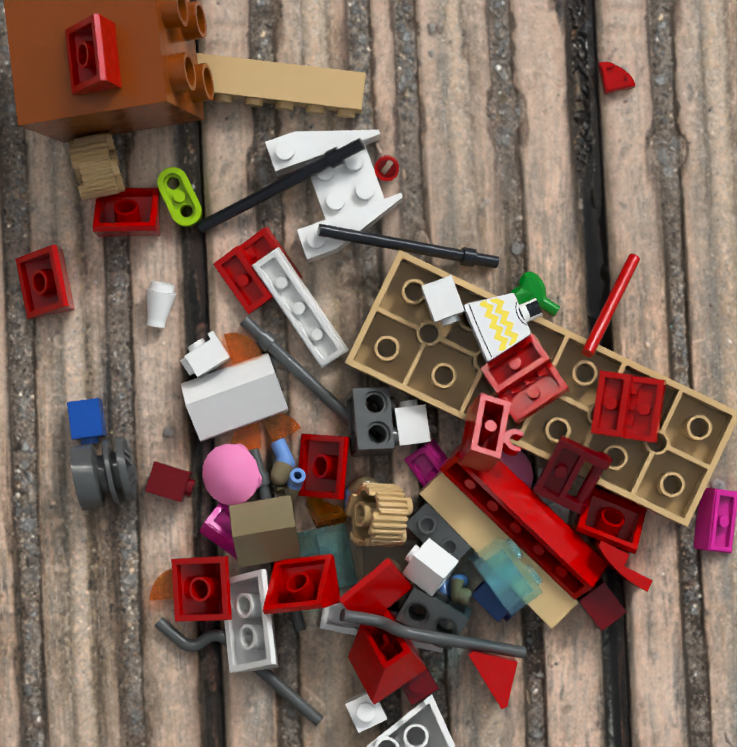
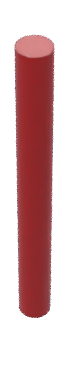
(610, 305)

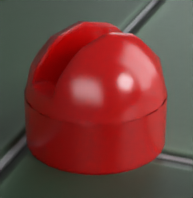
(392, 171)

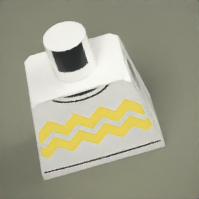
(500, 322)

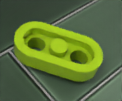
(180, 197)

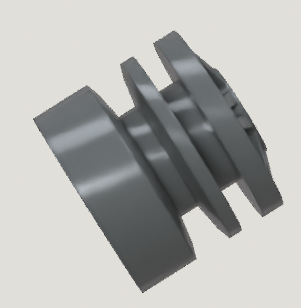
(103, 473)

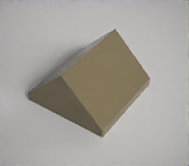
(264, 531)

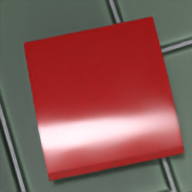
(240, 275)
(524, 378)
(628, 406)
(616, 562)

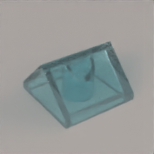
(333, 541)

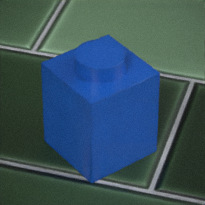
(87, 420)

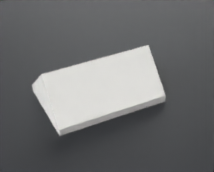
(233, 397)
(250, 632)

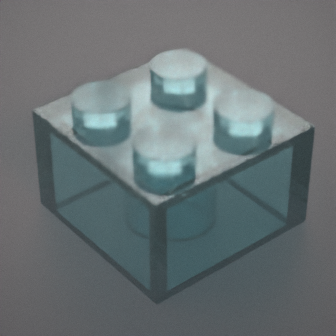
(506, 575)

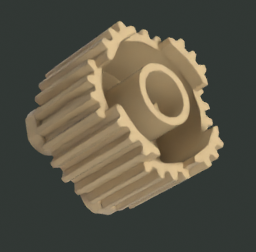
(96, 166)
(379, 515)

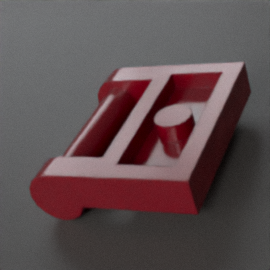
(563, 469)

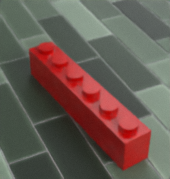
(529, 524)

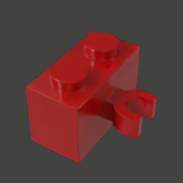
(486, 434)

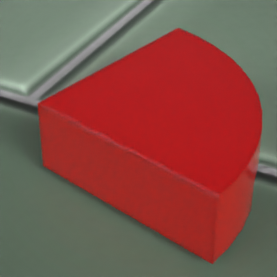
(614, 78)

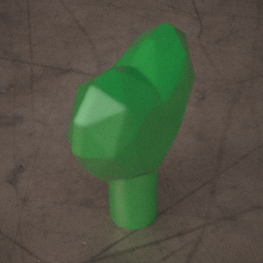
(532, 287)

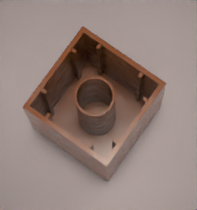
(156, 65)

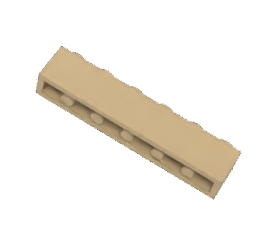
(286, 85)
(479, 530)

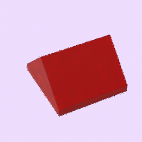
(93, 55)
(128, 213)
(44, 282)
(324, 464)
(611, 520)
(302, 584)
(201, 588)
(377, 590)
(497, 673)

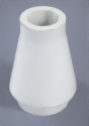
(159, 302)

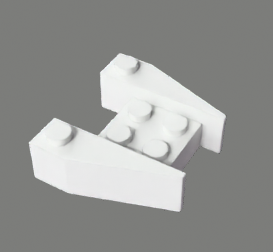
(346, 194)

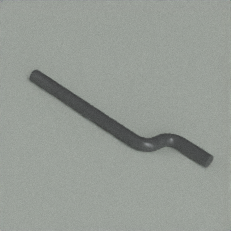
(432, 636)
(267, 675)

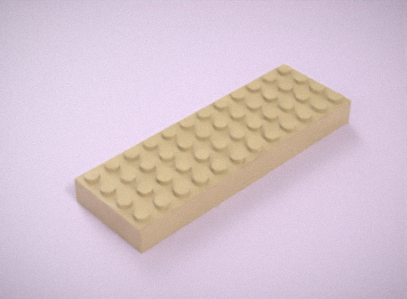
(444, 371)

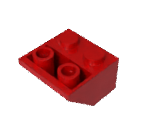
(383, 660)

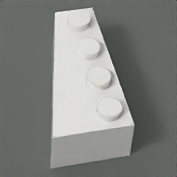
(417, 728)

